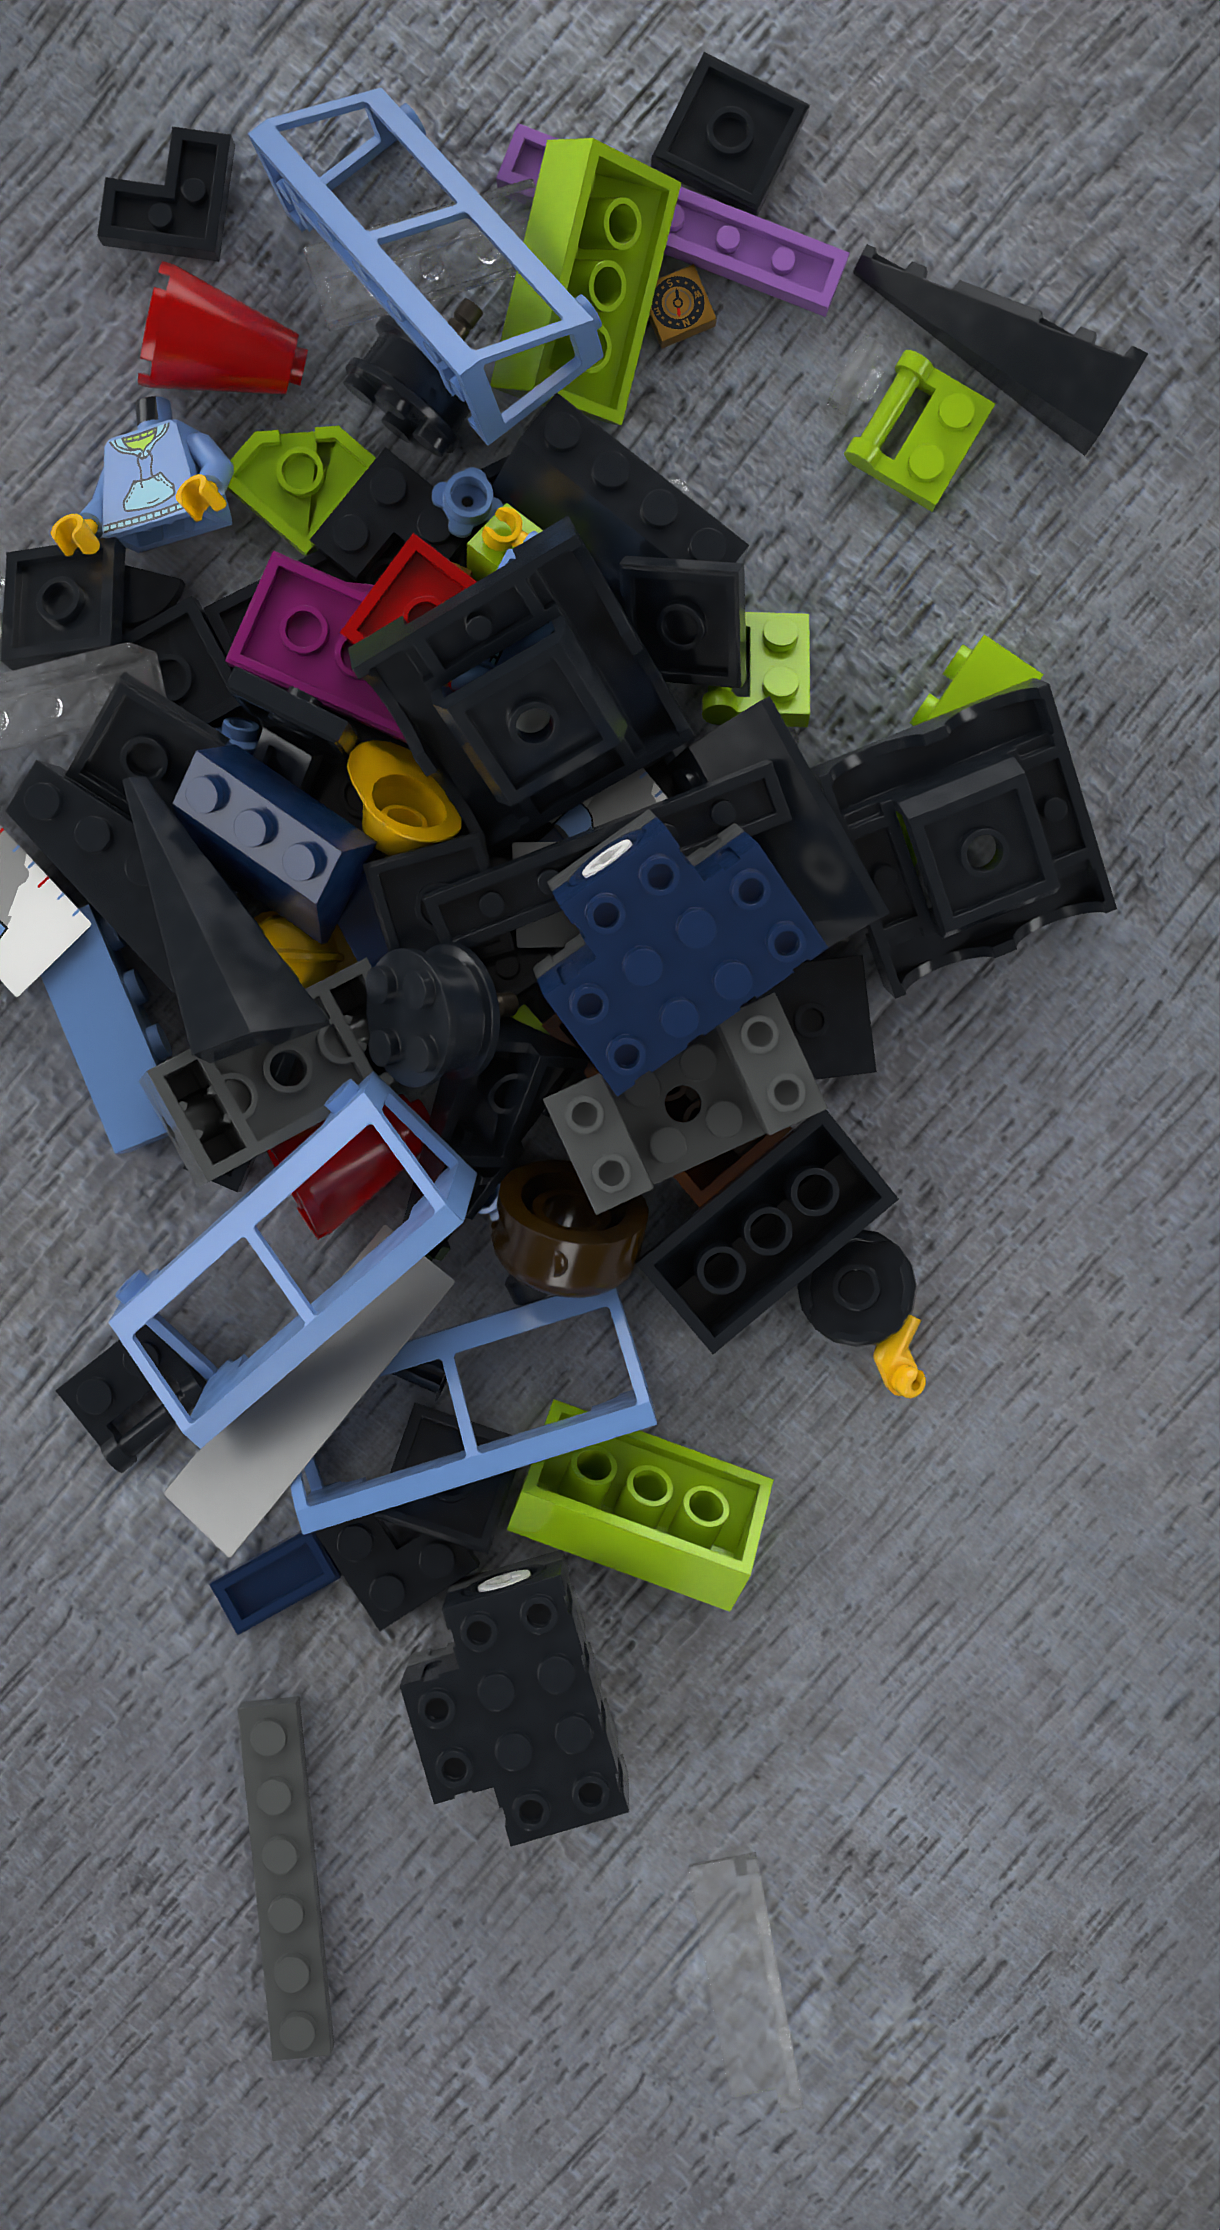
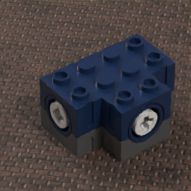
(667, 943)

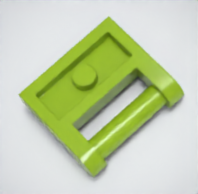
(935, 442)
(776, 669)

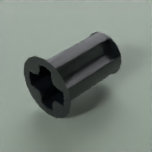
(426, 1375)

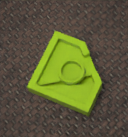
(297, 478)

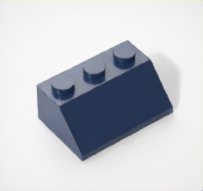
(272, 838)

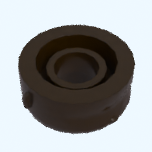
(556, 1240)

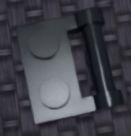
(115, 1384)

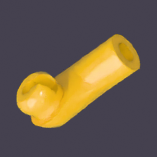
(897, 1363)

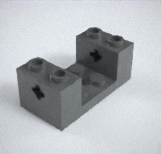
(747, 1084)
(236, 1109)

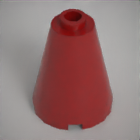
(215, 341)
(349, 1175)

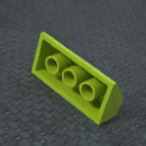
(603, 235)
(648, 1512)

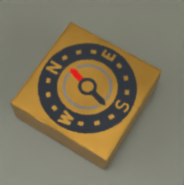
(680, 307)

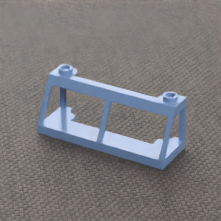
(312, 205)
(243, 1381)
(616, 1417)

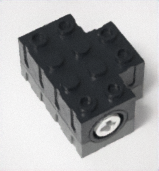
(518, 1703)

